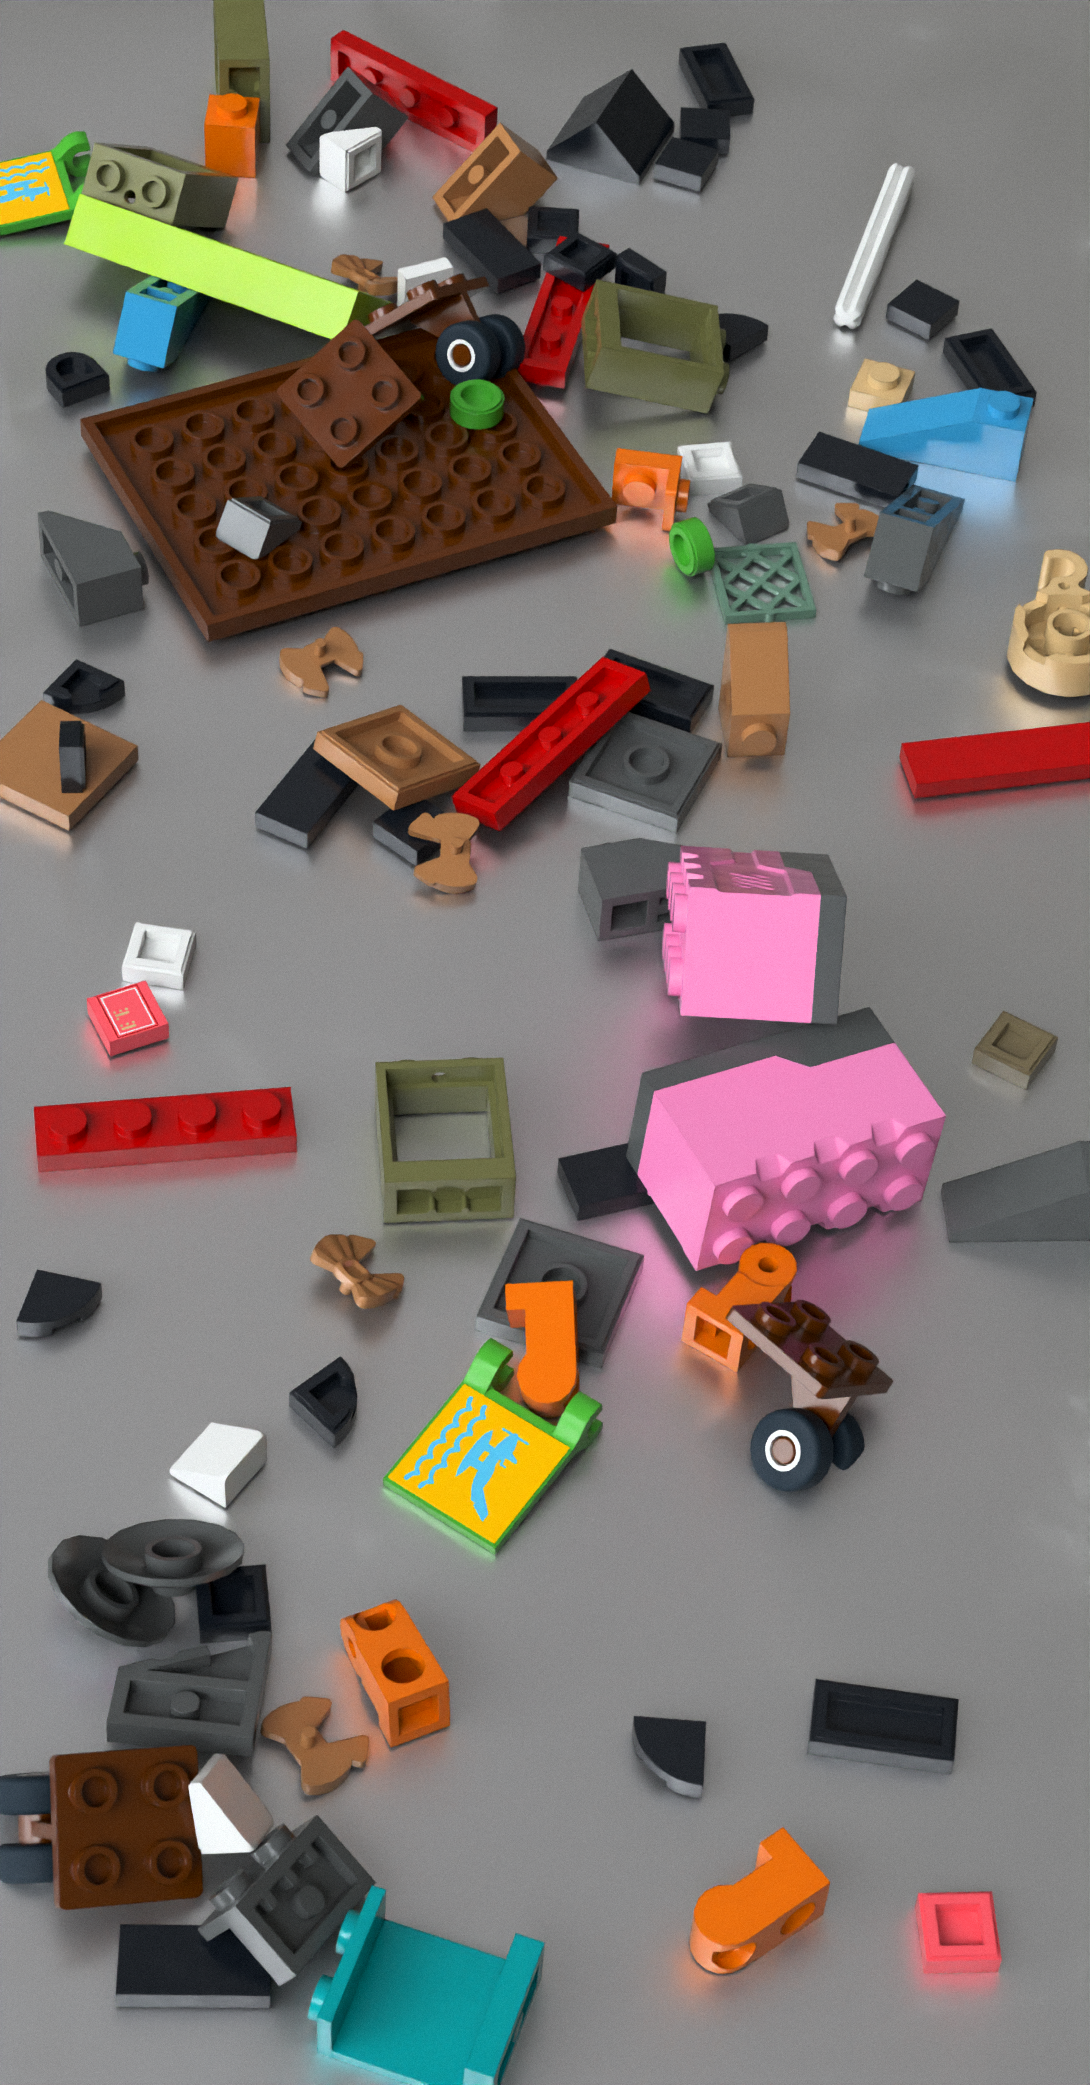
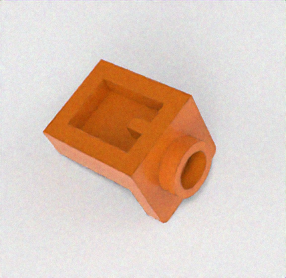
(650, 482)

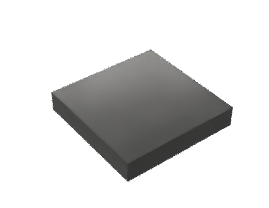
(646, 771)
(601, 1279)

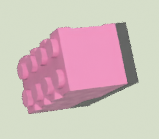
(754, 935)
(783, 1137)

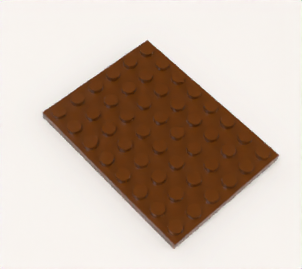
(402, 513)

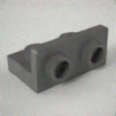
(289, 1897)

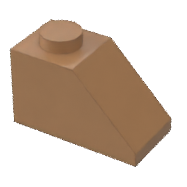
(499, 175)
(755, 689)

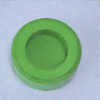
(476, 404)
(691, 546)

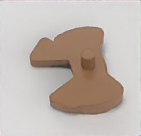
(363, 273)
(833, 541)
(304, 664)
(451, 870)
(343, 1257)
(322, 1763)

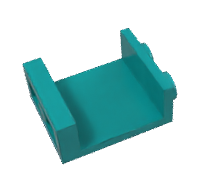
(423, 2002)

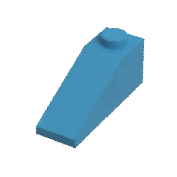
(157, 322)
(959, 431)

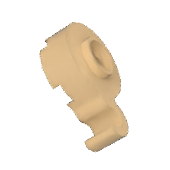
(1053, 631)

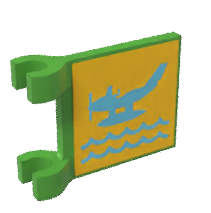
(38, 188)
(488, 1457)

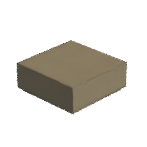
(1014, 1050)

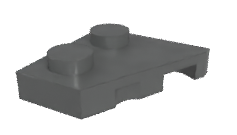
(193, 1699)

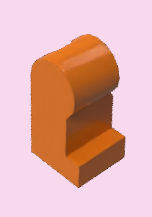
(762, 1276)
(551, 1362)
(397, 1672)
(761, 1910)

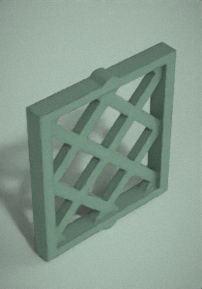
(767, 612)

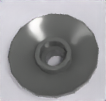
(173, 1554)
(104, 1602)

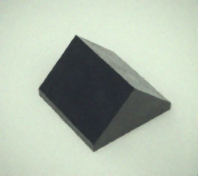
(614, 131)

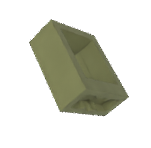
(243, 54)
(161, 184)
(659, 320)
(452, 1186)

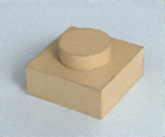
(880, 385)

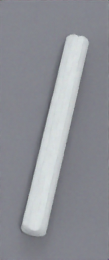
(874, 246)

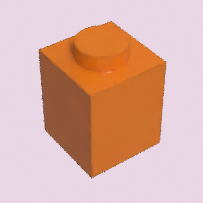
(233, 134)

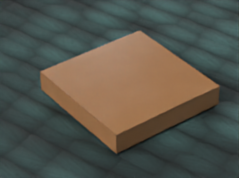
(396, 757)
(32, 766)

